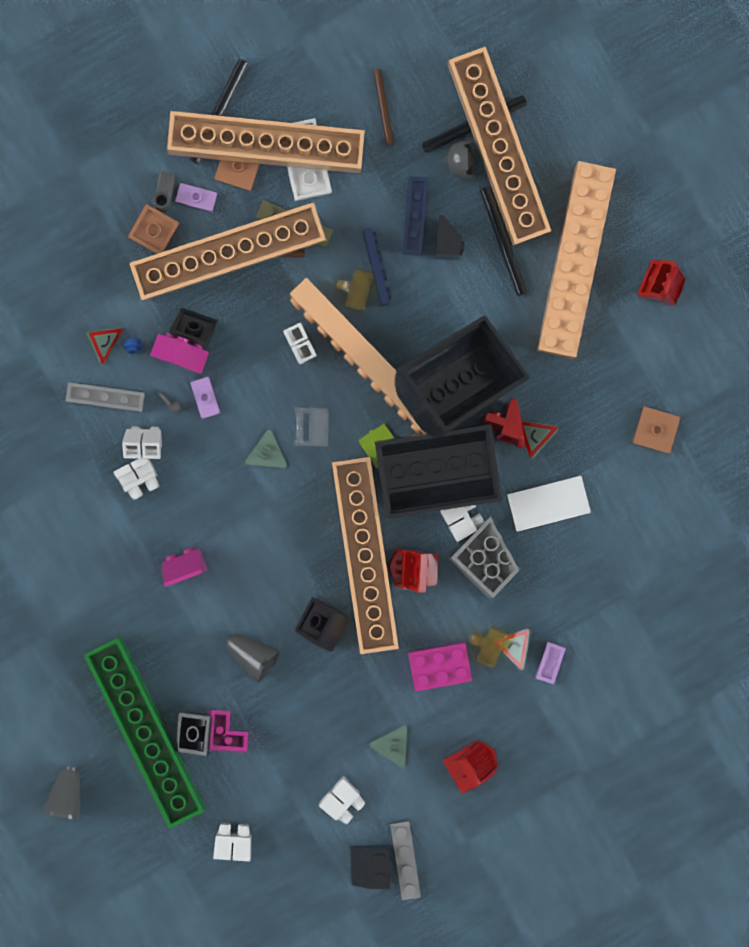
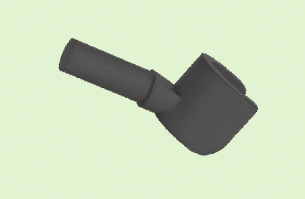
(174, 407)

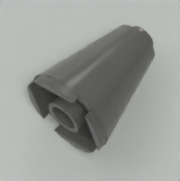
(252, 655)
(65, 795)

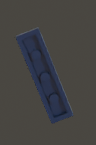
(415, 216)
(375, 258)

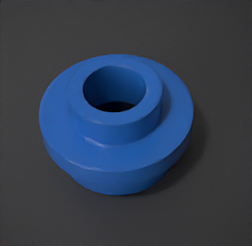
(133, 345)

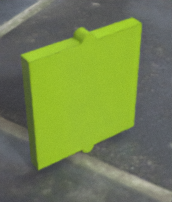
(368, 441)

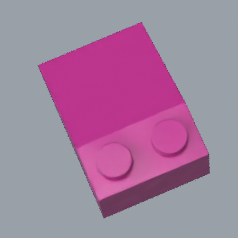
(183, 567)

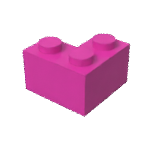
(179, 352)
(221, 738)

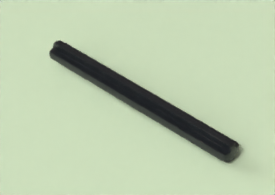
(227, 94)
(464, 128)
(503, 241)

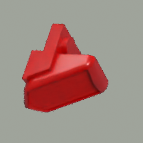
(662, 282)
(507, 425)
(413, 569)
(472, 765)

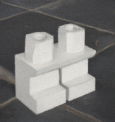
(300, 343)
(142, 441)
(130, 480)
(465, 526)
(340, 798)
(225, 840)

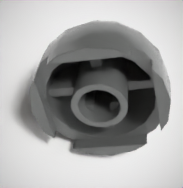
(461, 159)

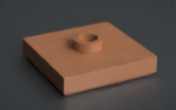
(237, 174)
(153, 229)
(656, 430)

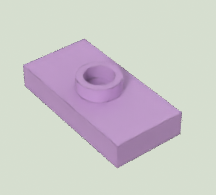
(196, 197)
(205, 397)
(550, 662)

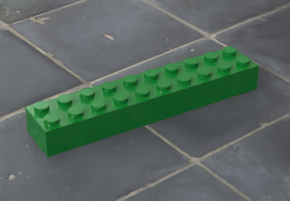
(145, 732)

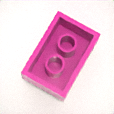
(439, 666)

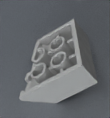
(486, 560)

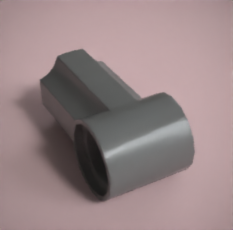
(165, 190)

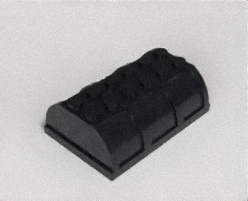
(458, 378)
(438, 472)

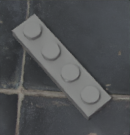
(105, 397)
(405, 860)

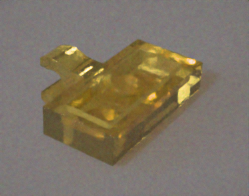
(357, 289)
(490, 646)

